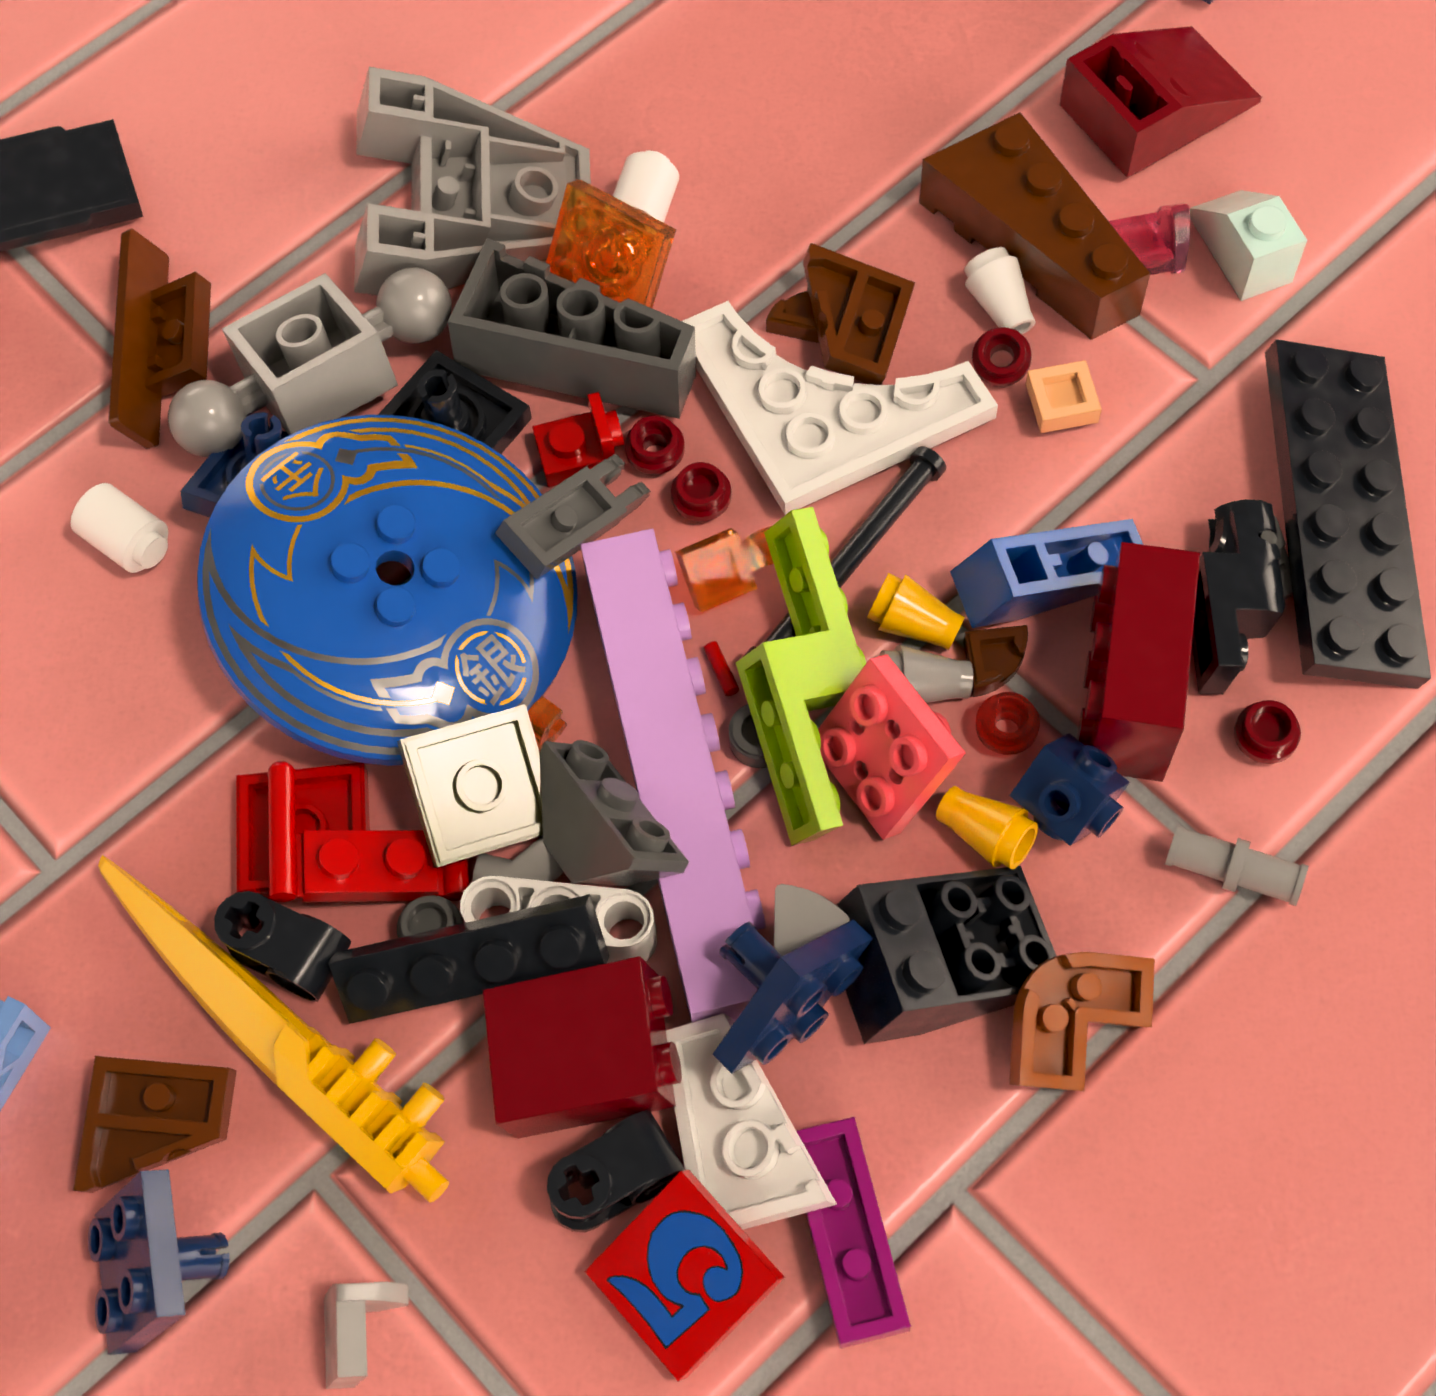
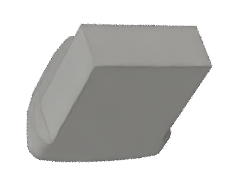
(802, 917)
(346, 1326)

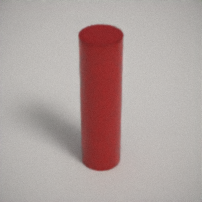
(721, 668)

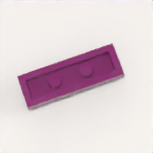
(852, 1240)

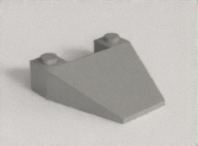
(471, 180)

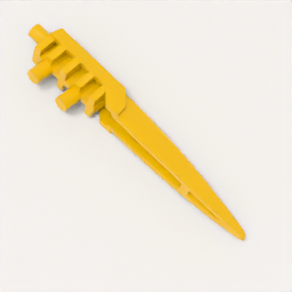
(296, 1057)

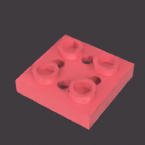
(895, 743)

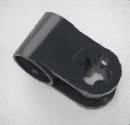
(288, 948)
(620, 1167)

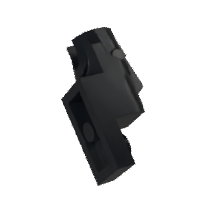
(1238, 590)

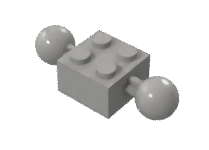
(309, 358)

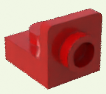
(577, 441)

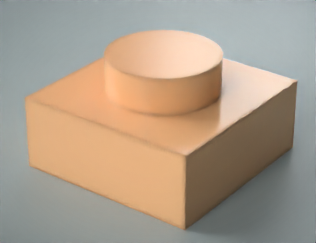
(1063, 396)

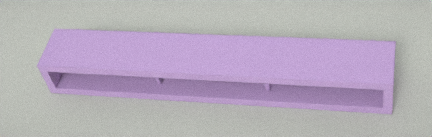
(673, 763)

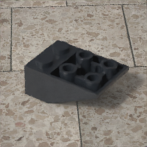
(942, 949)

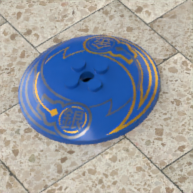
(331, 645)

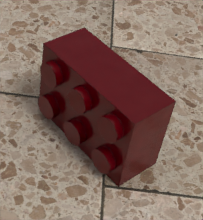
(1140, 658)

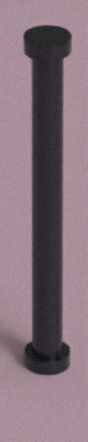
(925, 466)

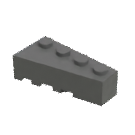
(568, 337)

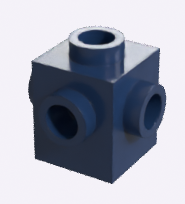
(1071, 790)

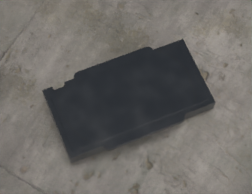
(63, 184)

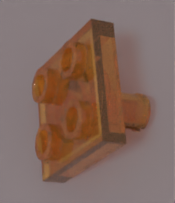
(609, 244)

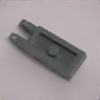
(568, 516)

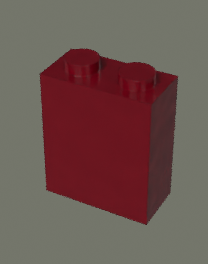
(580, 1047)

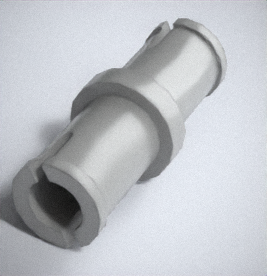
(1237, 865)

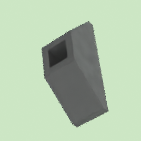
(598, 822)

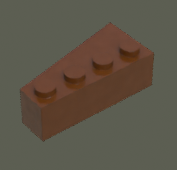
(1018, 196)

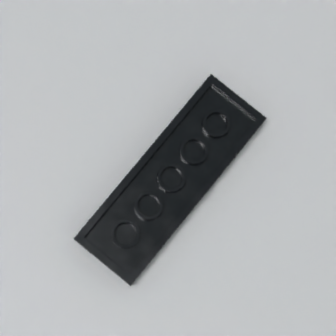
(1345, 516)

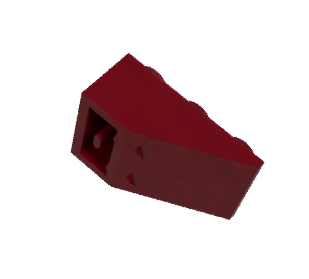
(1151, 93)

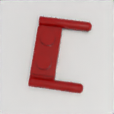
(349, 862)

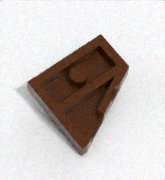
(855, 313)
(149, 1116)

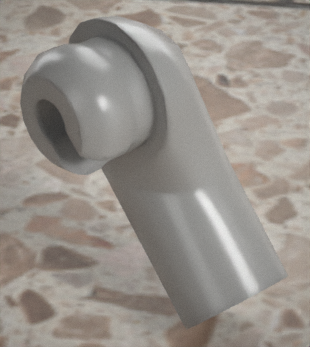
(532, 863)

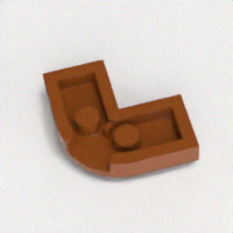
(1061, 1001)

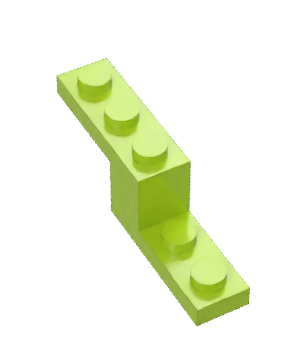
(802, 675)

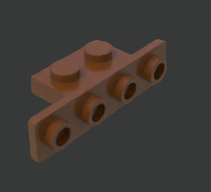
(157, 337)

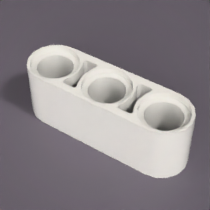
(609, 904)

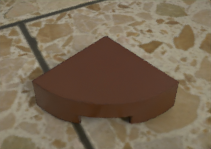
(793, 318)
(995, 656)

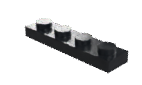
(467, 958)

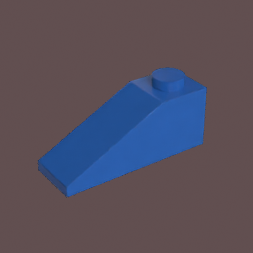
(1038, 570)

